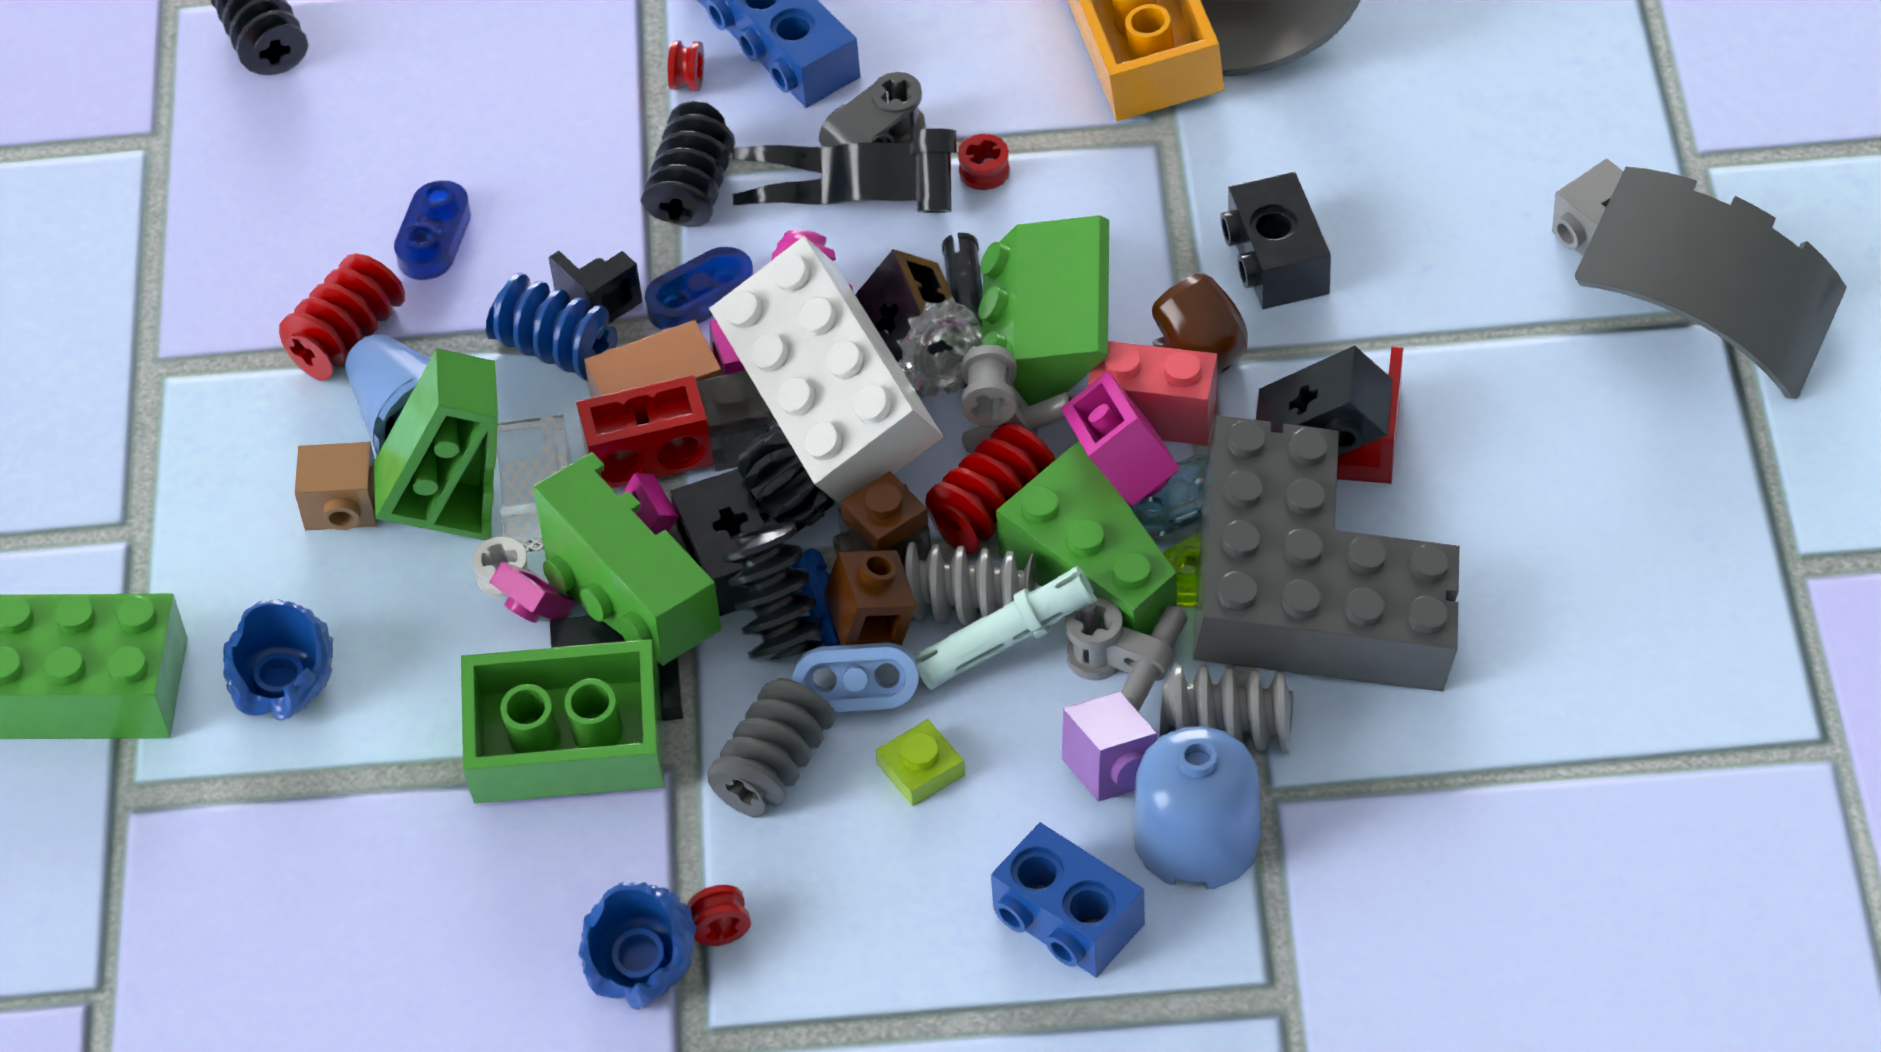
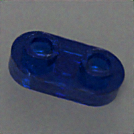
(440, 219)
(695, 286)

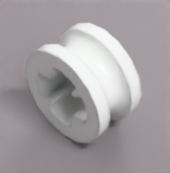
(493, 552)

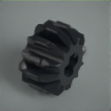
(781, 481)

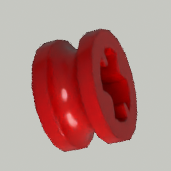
(685, 65)
(994, 169)
(719, 915)

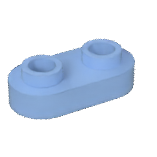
(856, 681)

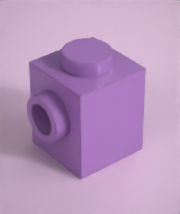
(1105, 744)

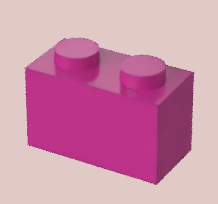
(1120, 439)

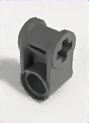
(874, 119)

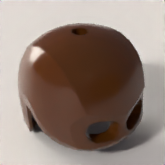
(1202, 319)

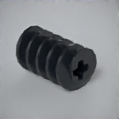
(263, 34)
(689, 165)
(773, 591)

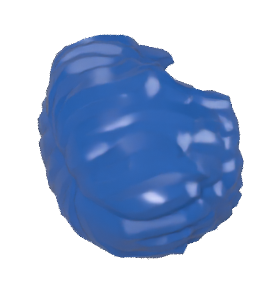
(277, 659)
(636, 943)

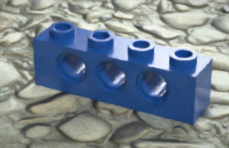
(794, 41)

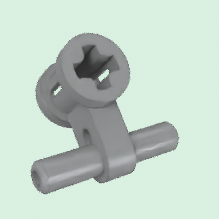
(994, 400)
(1122, 648)

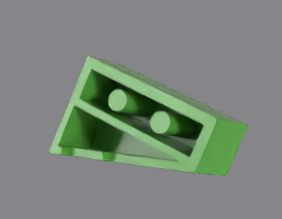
(443, 450)
(1080, 519)
(618, 566)

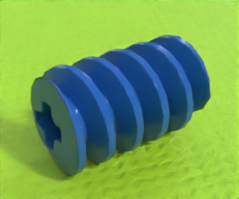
(549, 324)

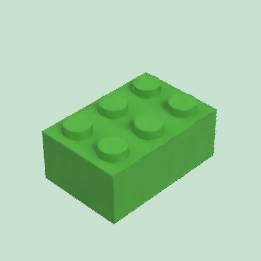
(89, 665)
(561, 721)

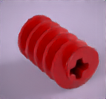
(340, 314)
(969, 495)

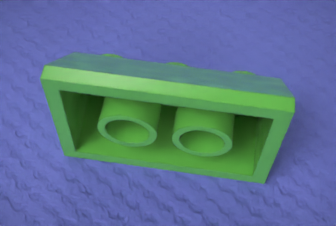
(1048, 302)

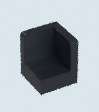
(600, 282)

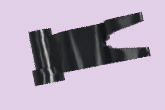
(861, 172)

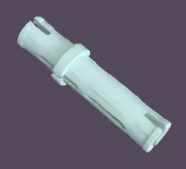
(1025, 616)

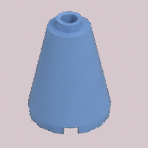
(382, 381)

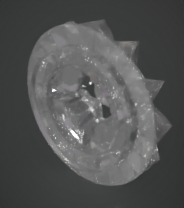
(942, 372)

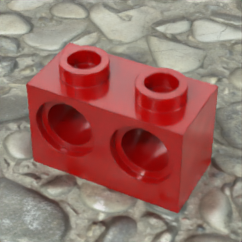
(647, 430)

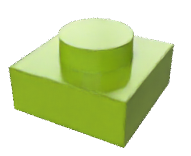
(920, 762)

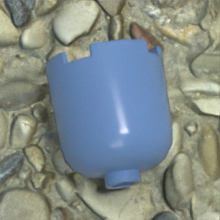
(1197, 807)

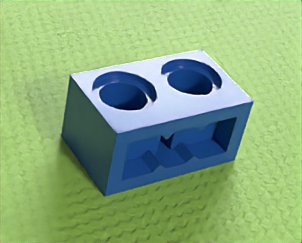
(1076, 891)

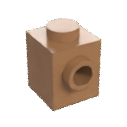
(336, 486)

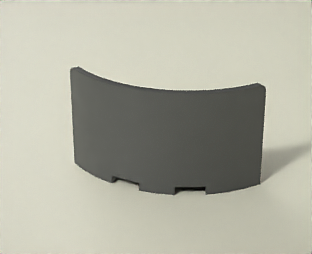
(1273, 32)
(1716, 269)

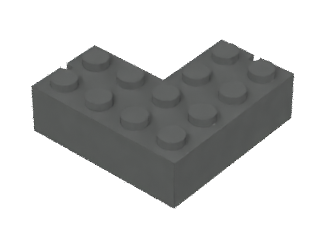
(1296, 592)

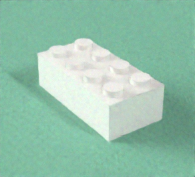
(825, 371)

